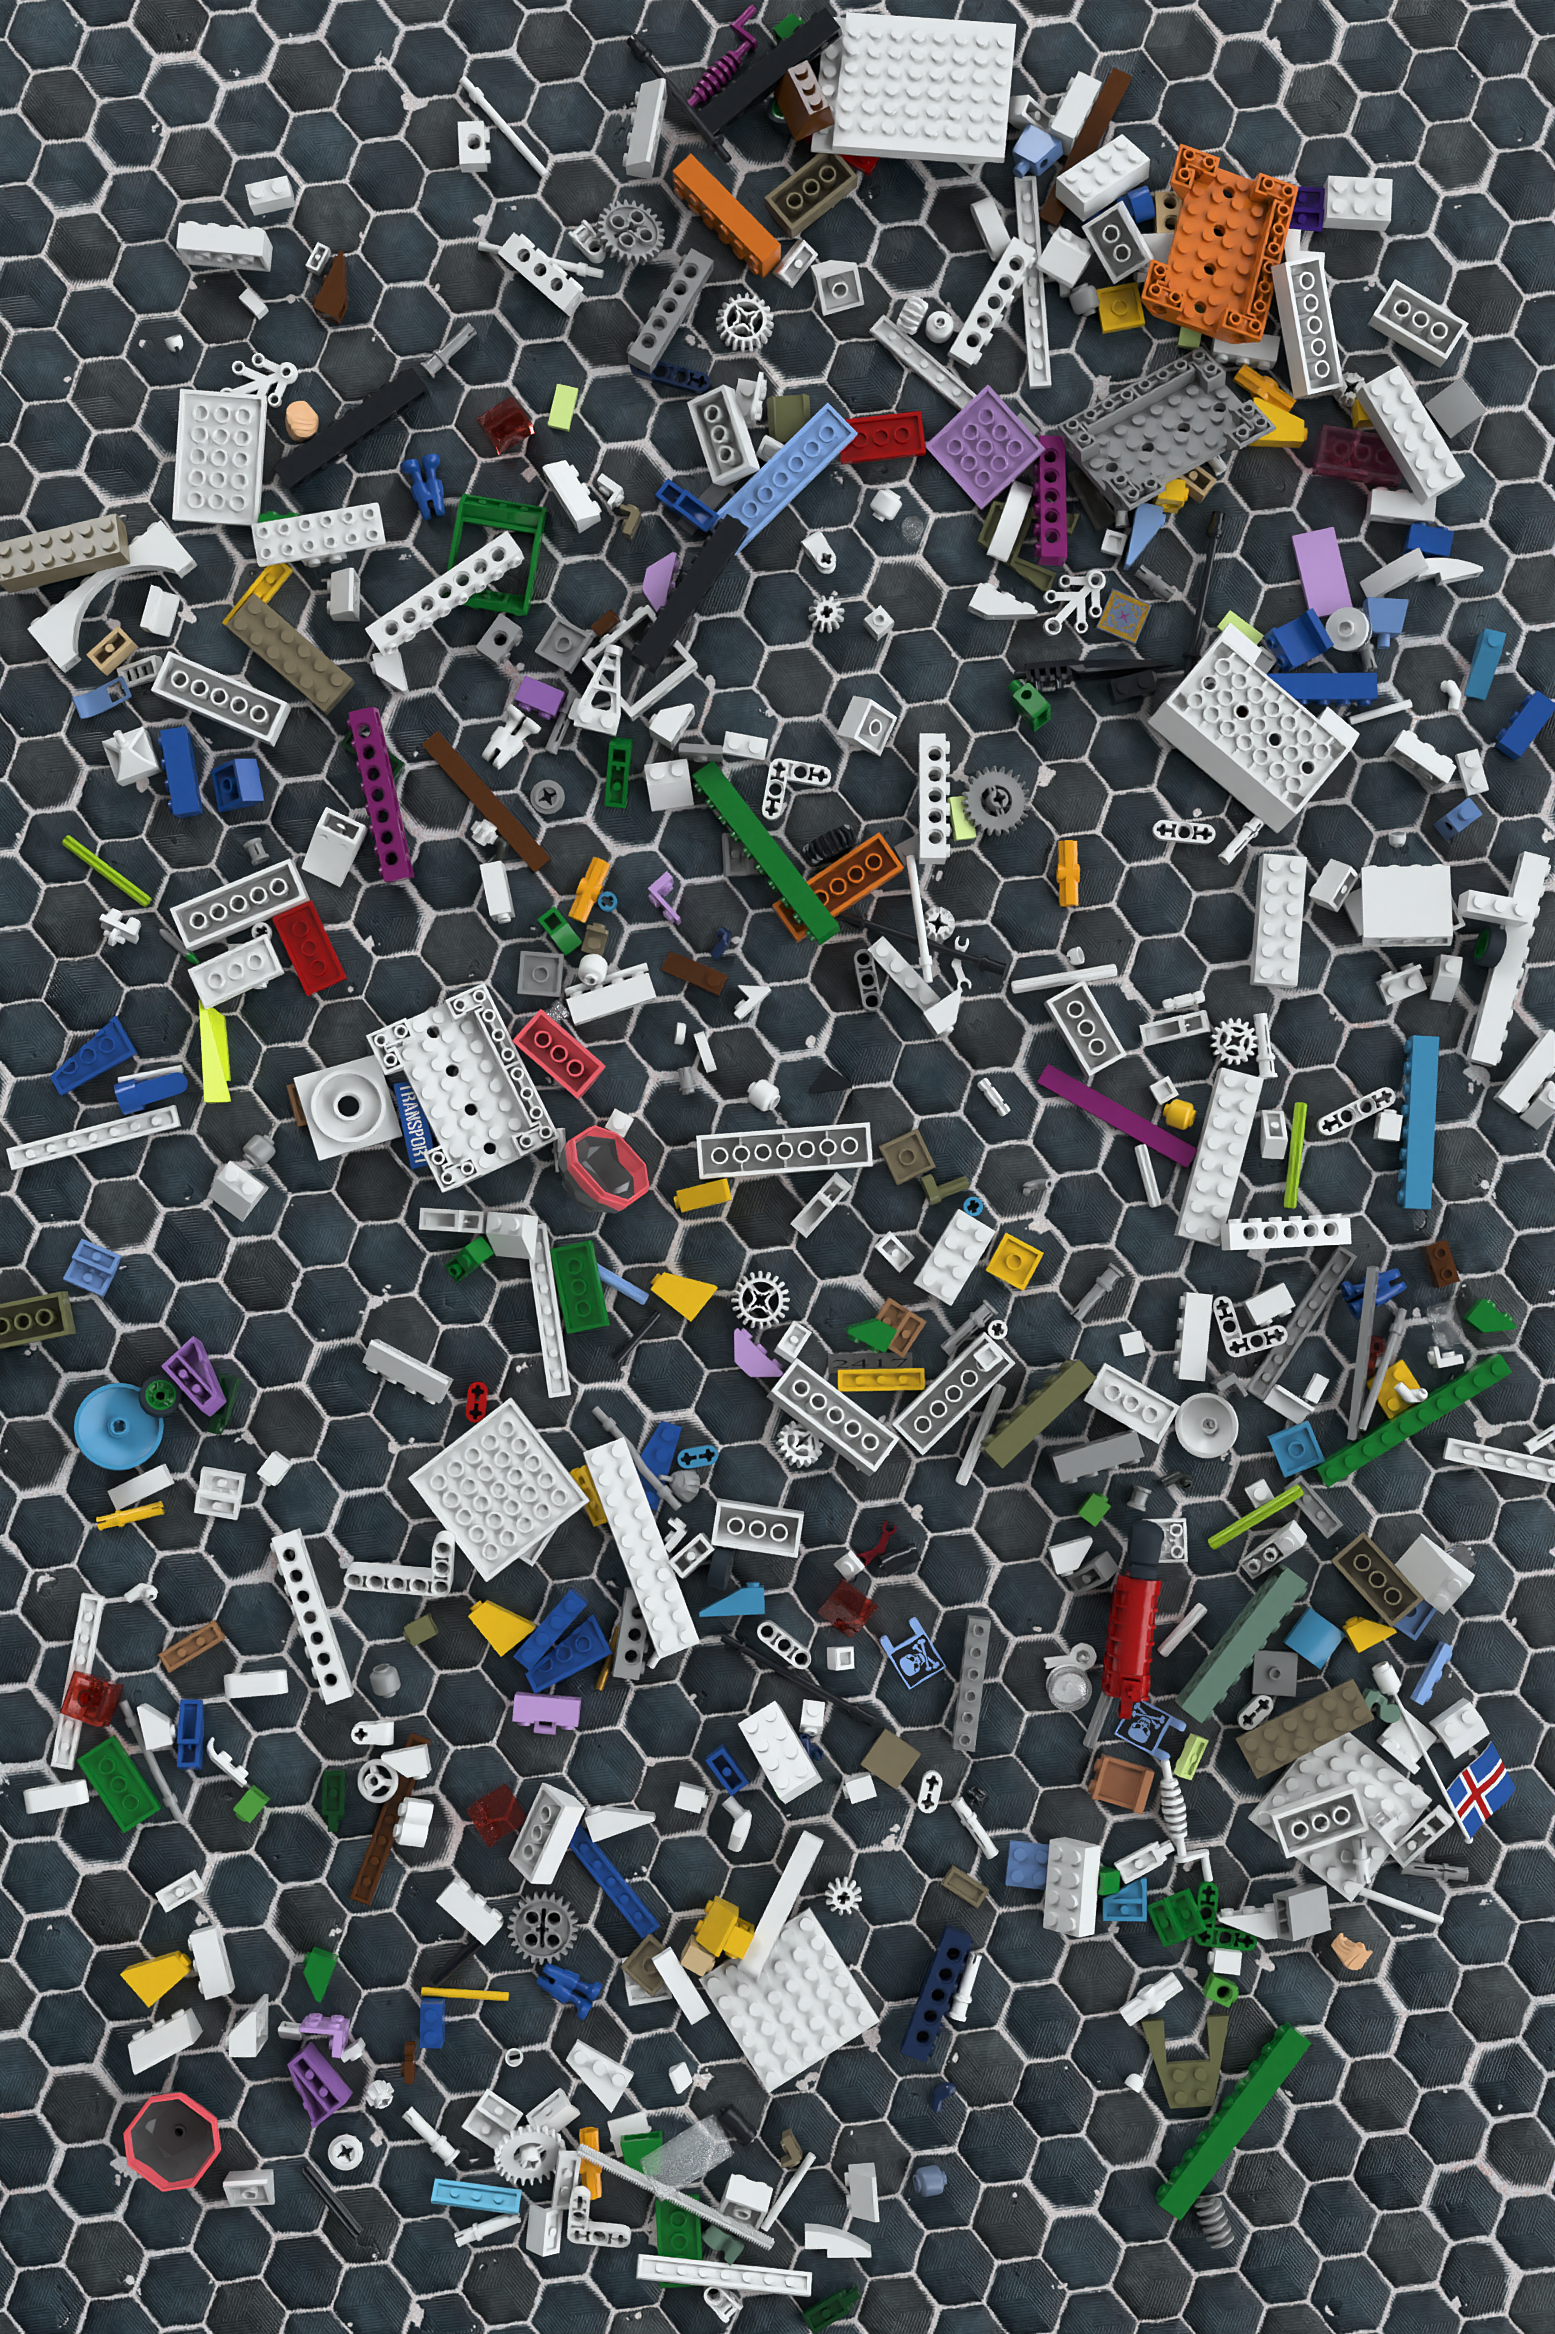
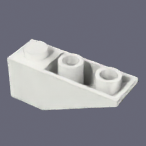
(997, 606)
(1274, 1549)
(1252, 1920)

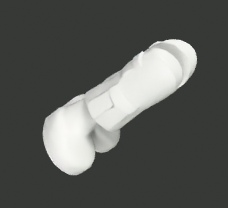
(508, 743)

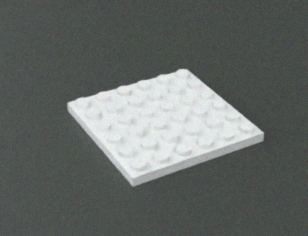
(499, 1489)
(1377, 1787)
(796, 2007)

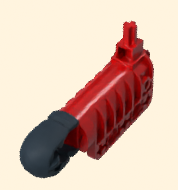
(1133, 1619)

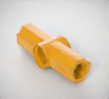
(1263, 388)
(1068, 873)
(589, 890)
(591, 2173)

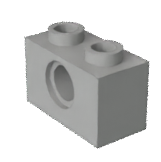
(500, 628)

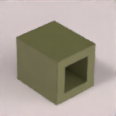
(420, 1629)

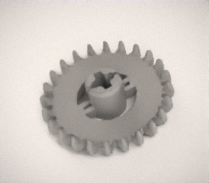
(989, 781)

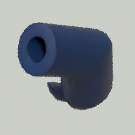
(722, 945)
(813, 1751)
(941, 2092)

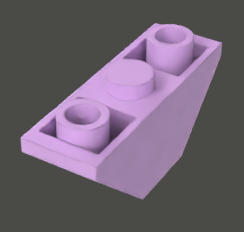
(659, 581)
(753, 1357)

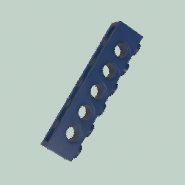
(922, 2048)

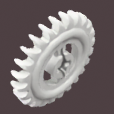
(528, 2162)

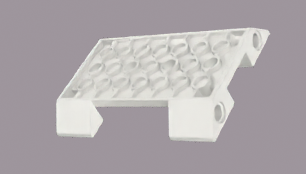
(1238, 749)
(487, 1077)

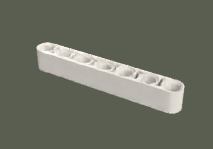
(780, 1904)

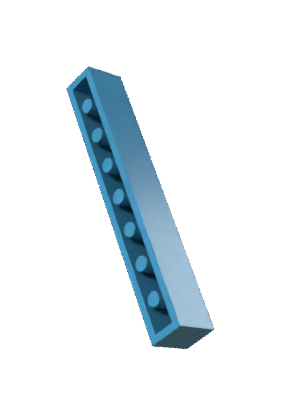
(1419, 1122)

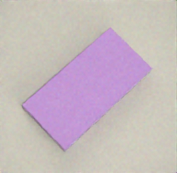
(1321, 571)

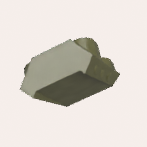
(787, 415)

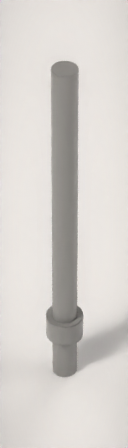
(1395, 1330)

